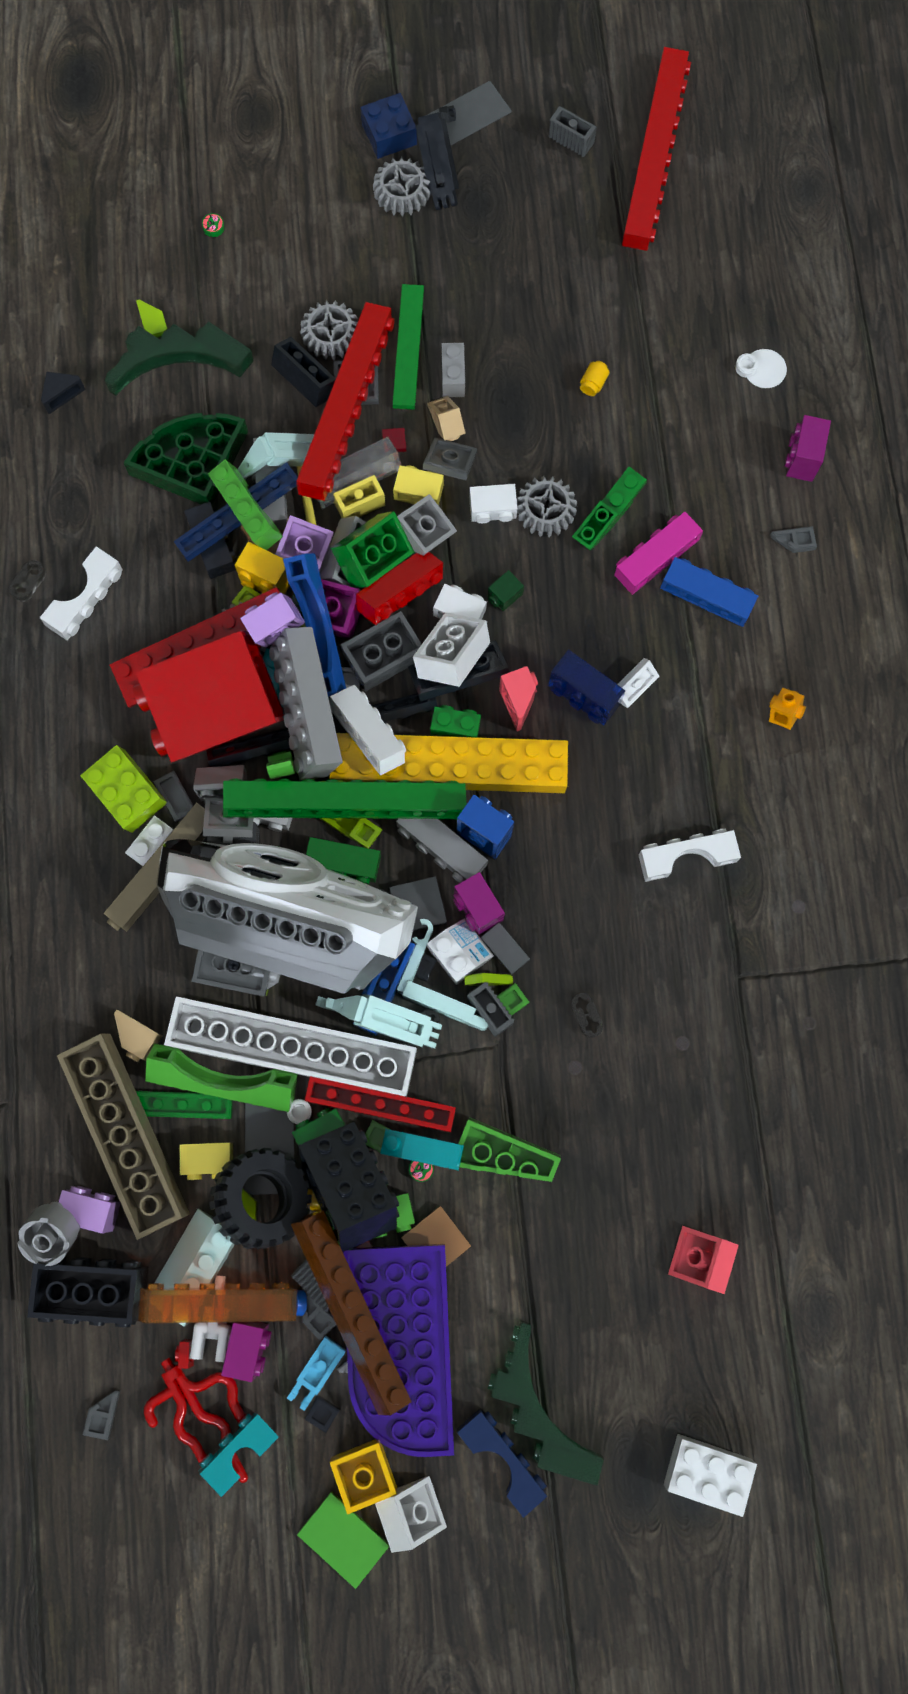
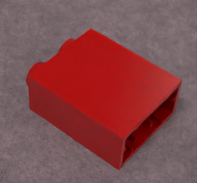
(208, 696)

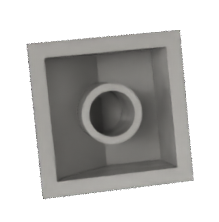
(425, 525)

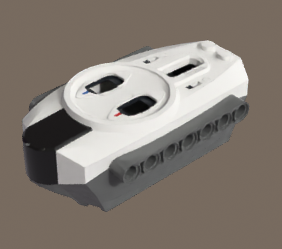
(282, 912)

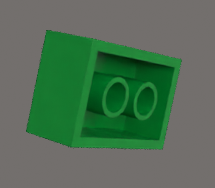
(372, 550)

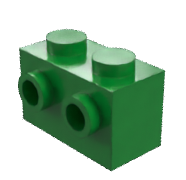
(454, 723)

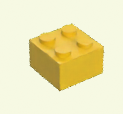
(261, 569)
(363, 1476)

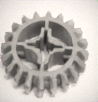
(396, 186)
(316, 328)
(536, 504)

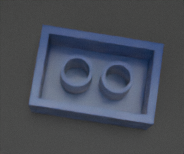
(485, 826)

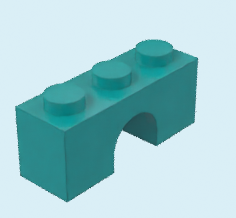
(218, 1468)

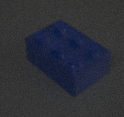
(586, 688)

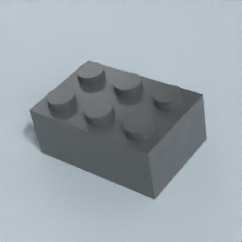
(381, 651)

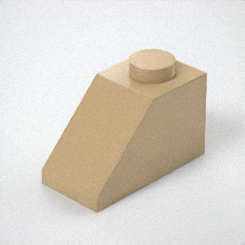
(447, 418)
(135, 1036)

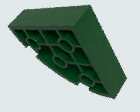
(185, 451)

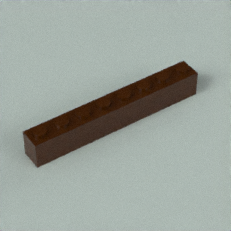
(351, 1313)

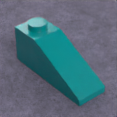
(422, 1149)

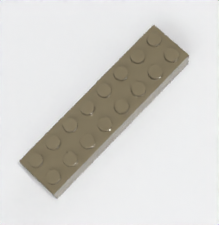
(123, 1135)

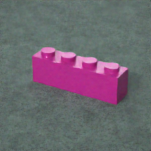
(658, 552)

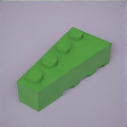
(504, 1153)

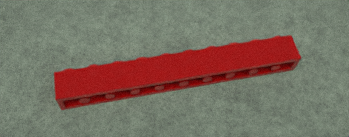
(655, 149)
(345, 402)

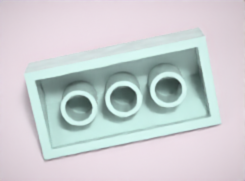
(197, 1254)

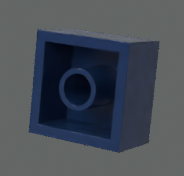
(389, 125)

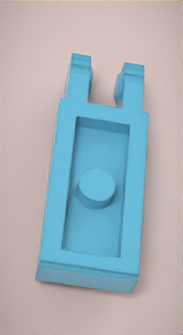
(318, 1370)

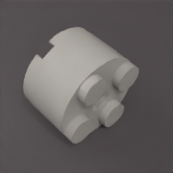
(48, 1234)

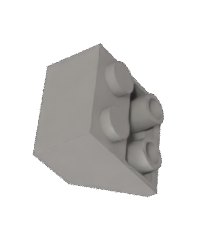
(209, 780)

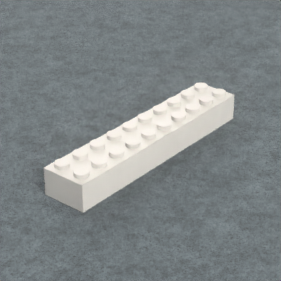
(290, 1046)

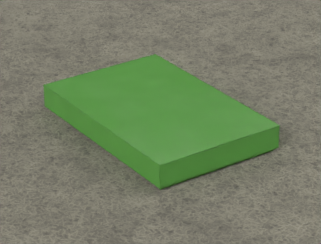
(343, 1540)

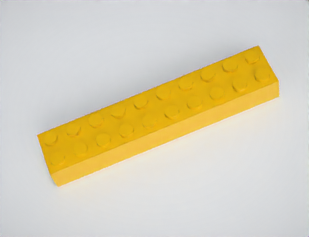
(477, 762)

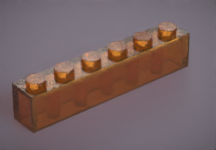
(217, 1304)

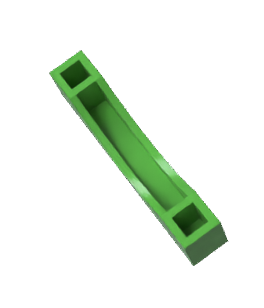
(174, 1069)

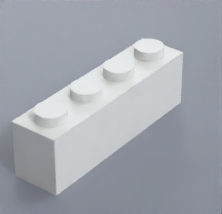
(368, 729)

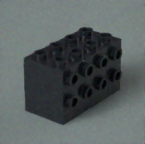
(349, 1186)
(87, 1291)

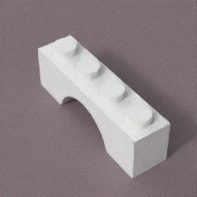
(66, 616)
(717, 848)

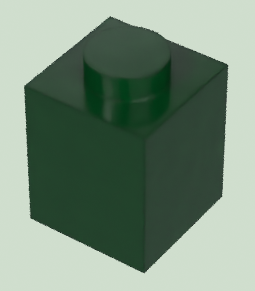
(505, 591)

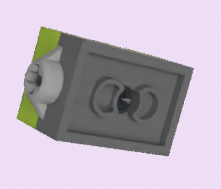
(232, 975)

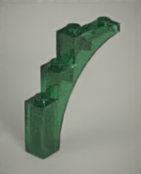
(177, 346)
(557, 1451)

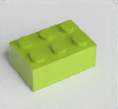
(124, 789)

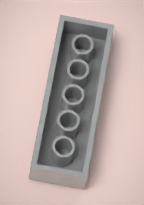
(305, 703)

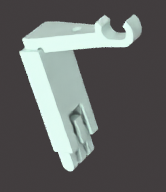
(276, 450)
(429, 998)
(384, 1018)

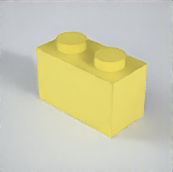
(415, 484)
(359, 498)
(204, 1159)

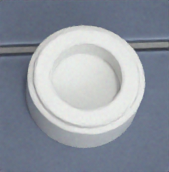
(746, 365)
(299, 1111)

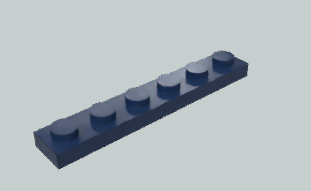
(225, 521)

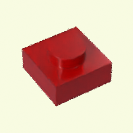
(182, 1354)

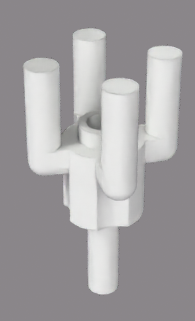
(211, 1330)

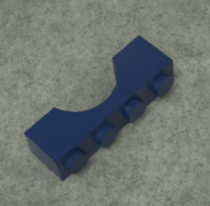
(481, 1435)

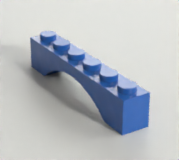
(307, 586)

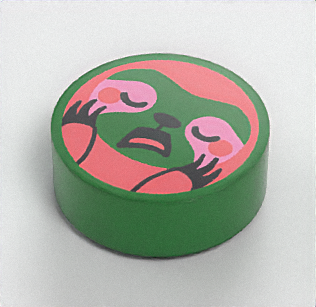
(213, 225)
(421, 1171)

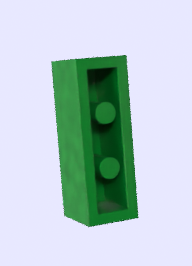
(346, 859)

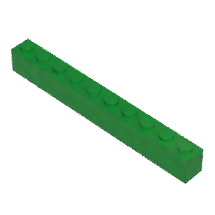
(343, 799)

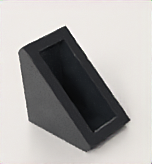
(60, 389)

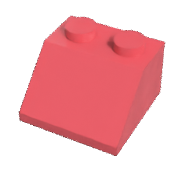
(518, 694)
(703, 1259)

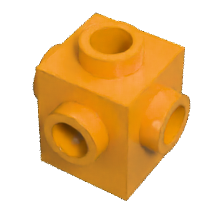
(786, 708)

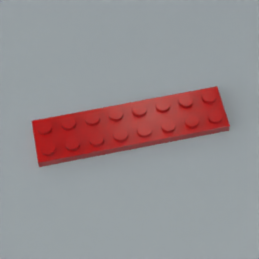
(181, 642)

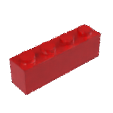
(399, 587)

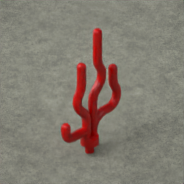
(180, 1388)

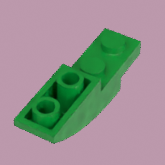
(610, 509)

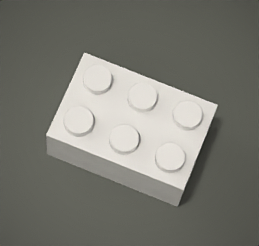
(451, 649)
(710, 1475)

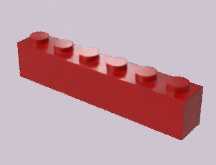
(380, 1104)

